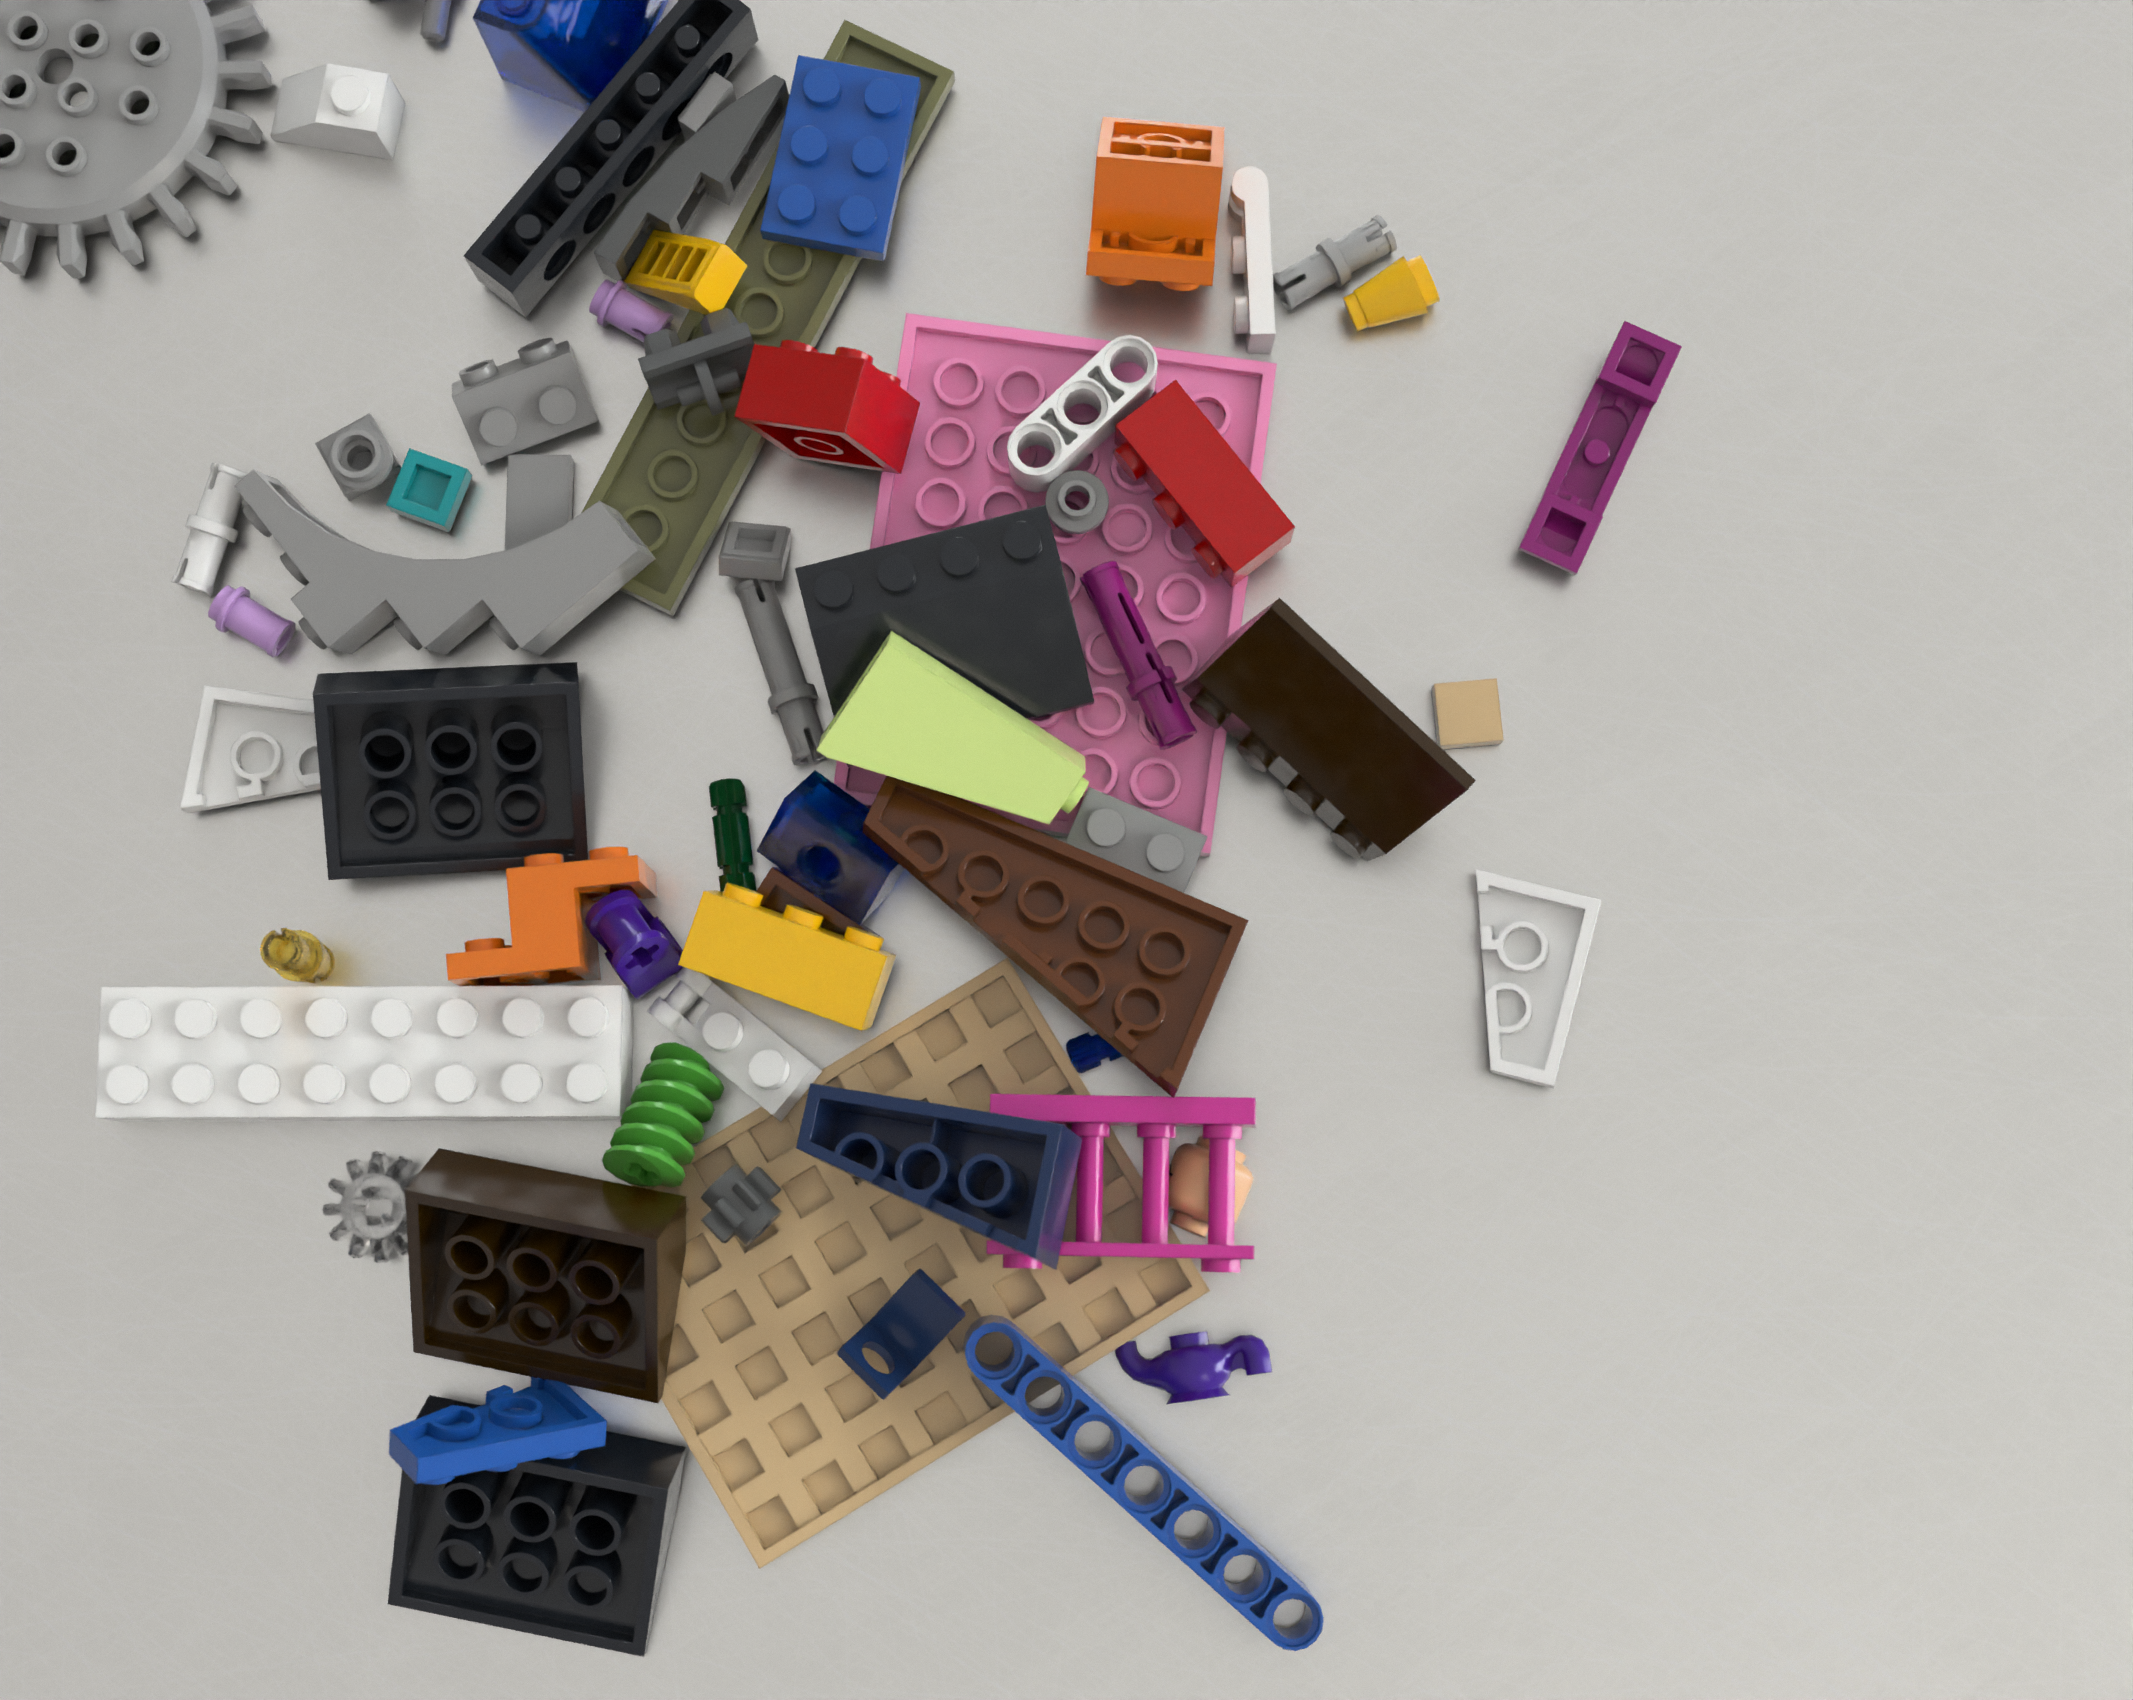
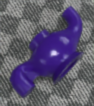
(1194, 1366)

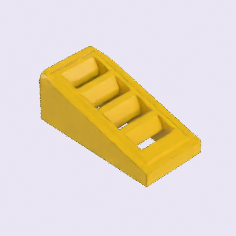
(696, 278)

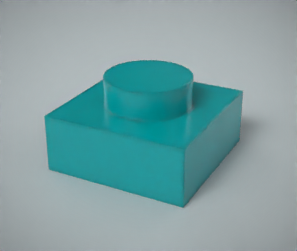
(429, 490)

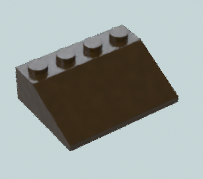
(1324, 733)
(544, 1272)

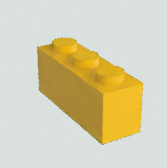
(788, 956)

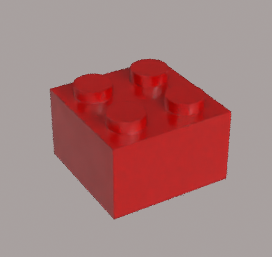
(828, 406)

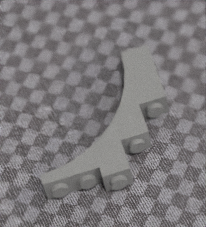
(531, 589)

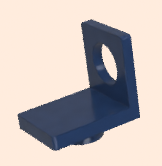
(902, 1332)

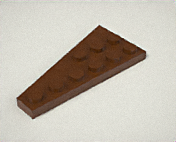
(1095, 935)

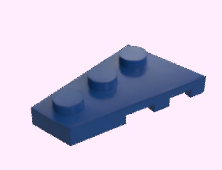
(497, 1436)

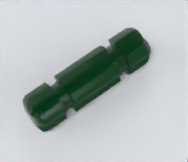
(732, 833)

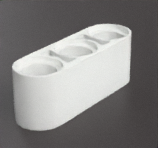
(1090, 385)

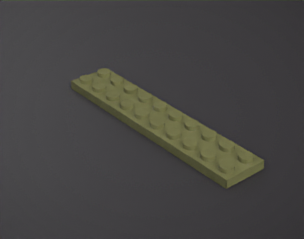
(680, 463)

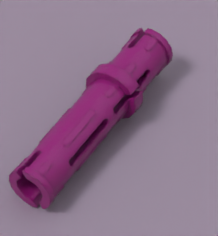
(1148, 676)

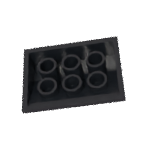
(970, 596)
(449, 768)
(545, 1546)

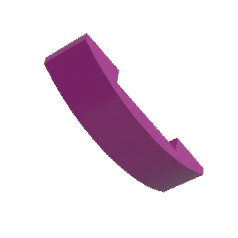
(1599, 447)

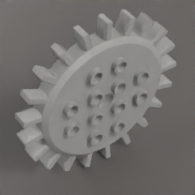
(122, 158)

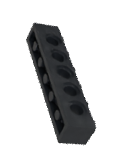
(608, 150)

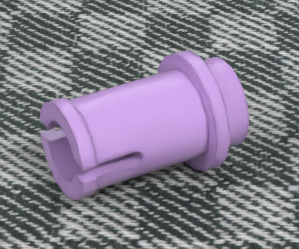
(627, 311)
(249, 619)

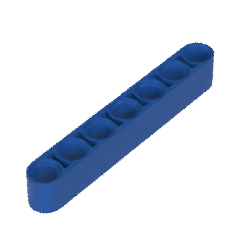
(1162, 1507)

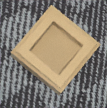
(1467, 713)

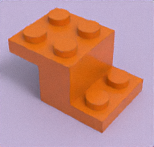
(1156, 203)
(548, 920)

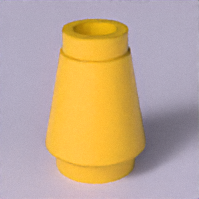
(1392, 295)

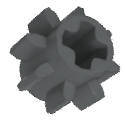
(741, 1204)

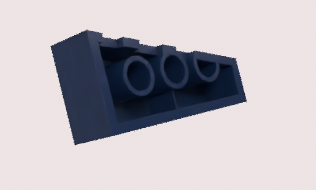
(966, 1165)

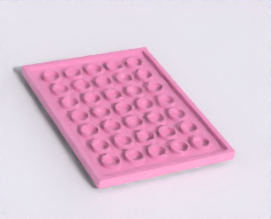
(972, 395)

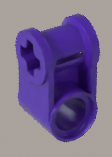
(634, 941)

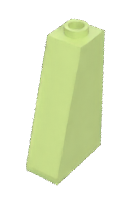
(948, 735)

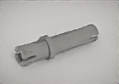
(790, 693)

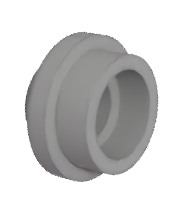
(351, 443)
(1081, 520)

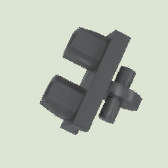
(700, 366)

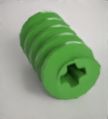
(664, 1118)

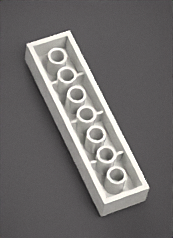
(364, 1053)

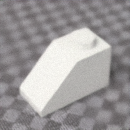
(340, 111)

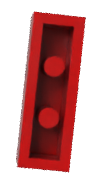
(1201, 485)

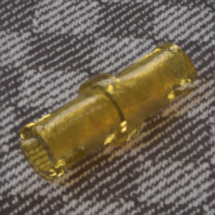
(297, 955)

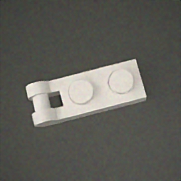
(1253, 258)
(737, 1043)

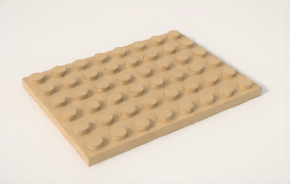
(758, 1326)

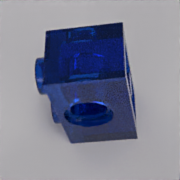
(823, 847)

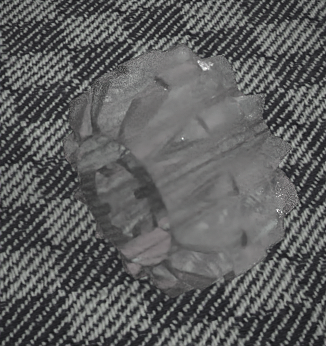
(354, 1206)

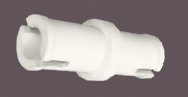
(210, 530)

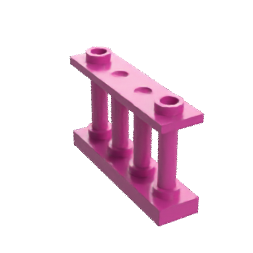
(1156, 1123)

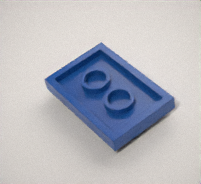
(841, 158)

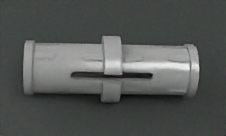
(1334, 262)

